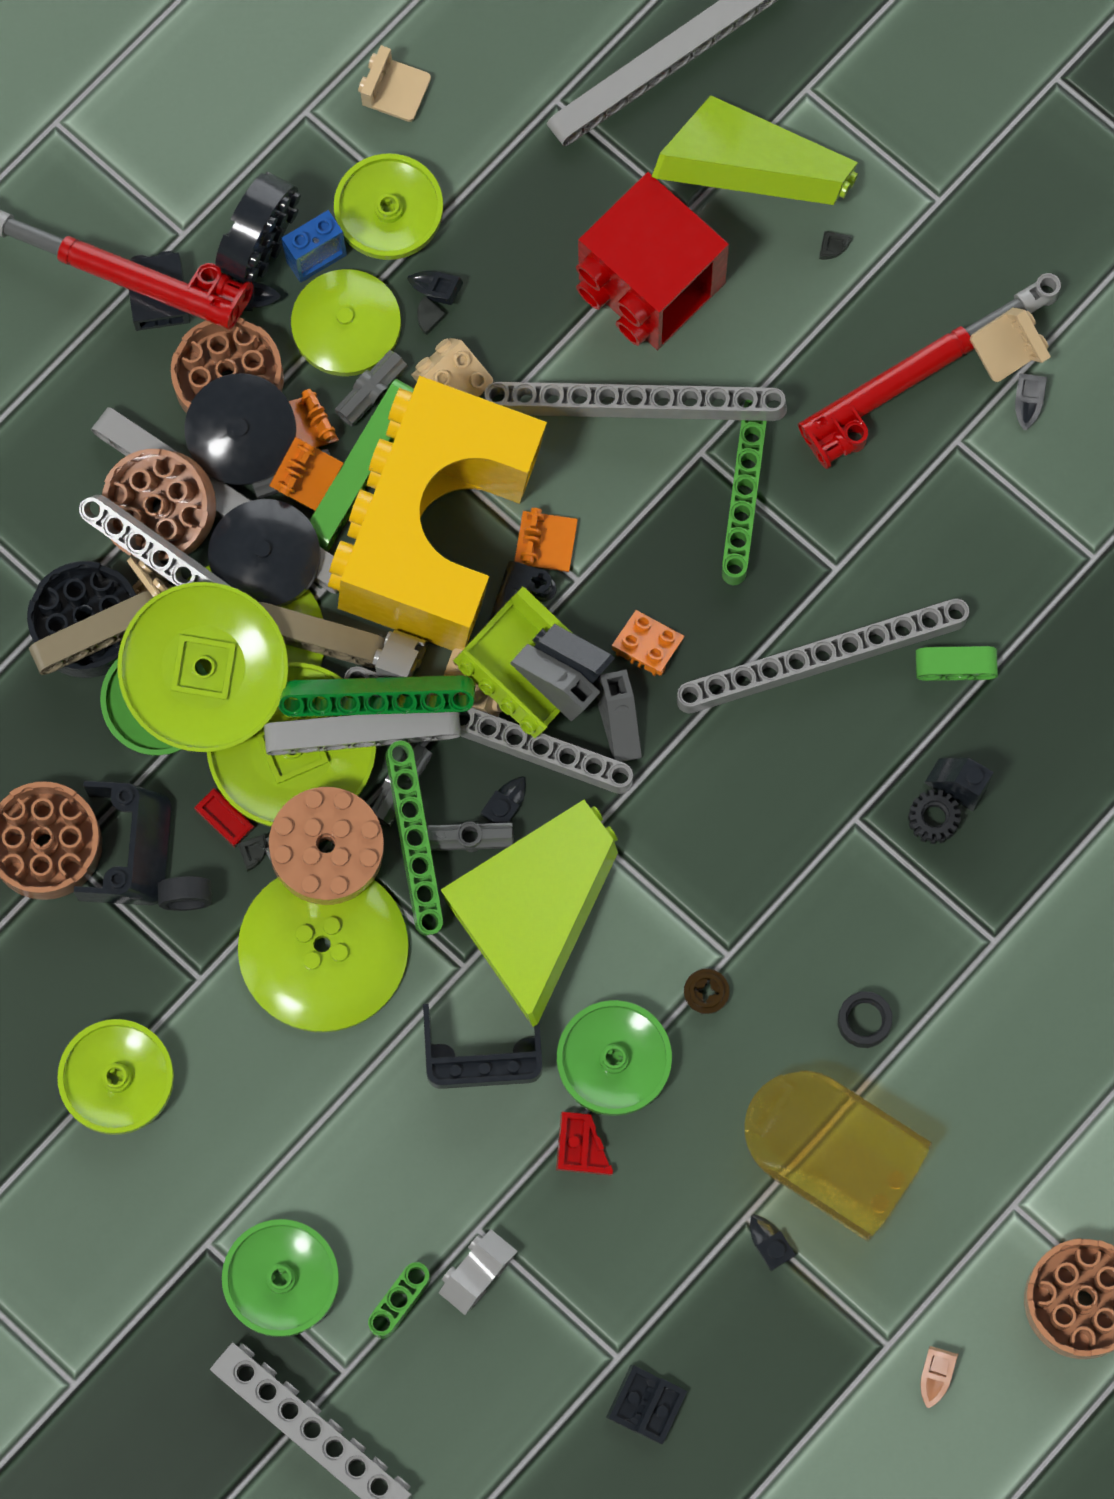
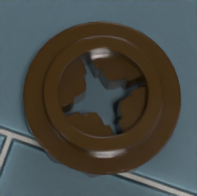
(698, 981)

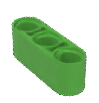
(956, 663)
(404, 1286)

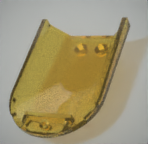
(833, 1148)

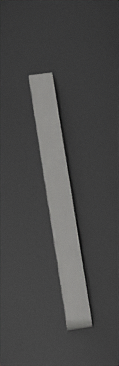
(652, 67)
(647, 408)
(130, 438)
(832, 646)
(525, 750)

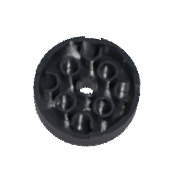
(258, 228)
(67, 596)

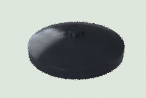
(239, 429)
(266, 551)

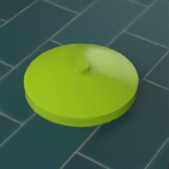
(388, 206)
(345, 322)
(115, 1077)

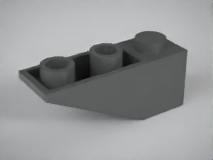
(556, 681)
(618, 715)

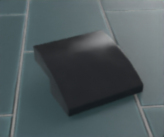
(646, 1404)

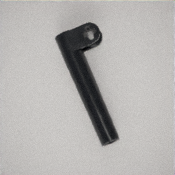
(520, 575)

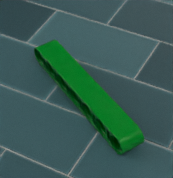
(388, 688)

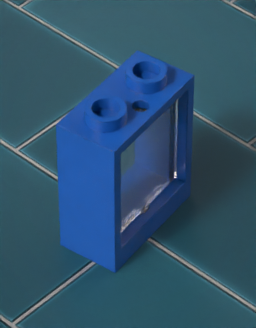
(314, 246)

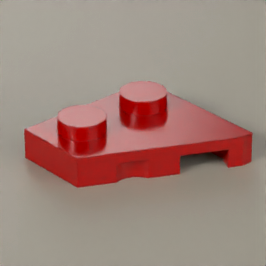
(580, 1146)

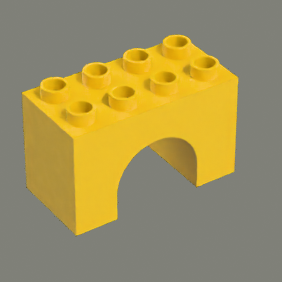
(439, 446)

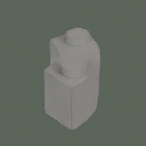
(400, 655)
(477, 1271)

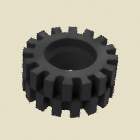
(939, 800)

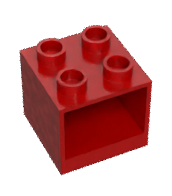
(650, 263)

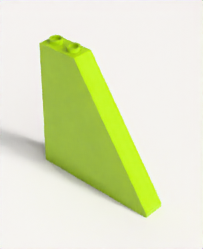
(750, 155)
(534, 902)

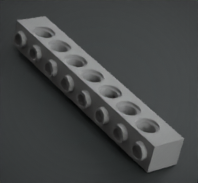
(227, 1370)

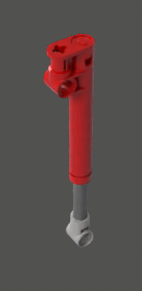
(213, 301)
(829, 428)

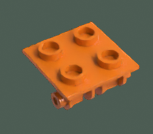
(312, 421)
(306, 473)
(546, 540)
(647, 643)

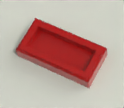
(224, 817)

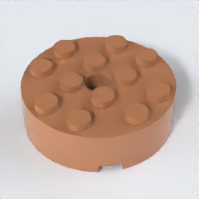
(211, 350)
(179, 483)
(318, 817)
(68, 856)
(1054, 1304)

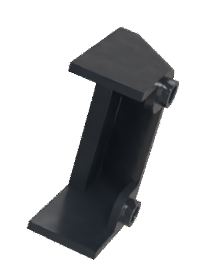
(147, 847)
(448, 1071)

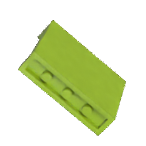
(496, 645)

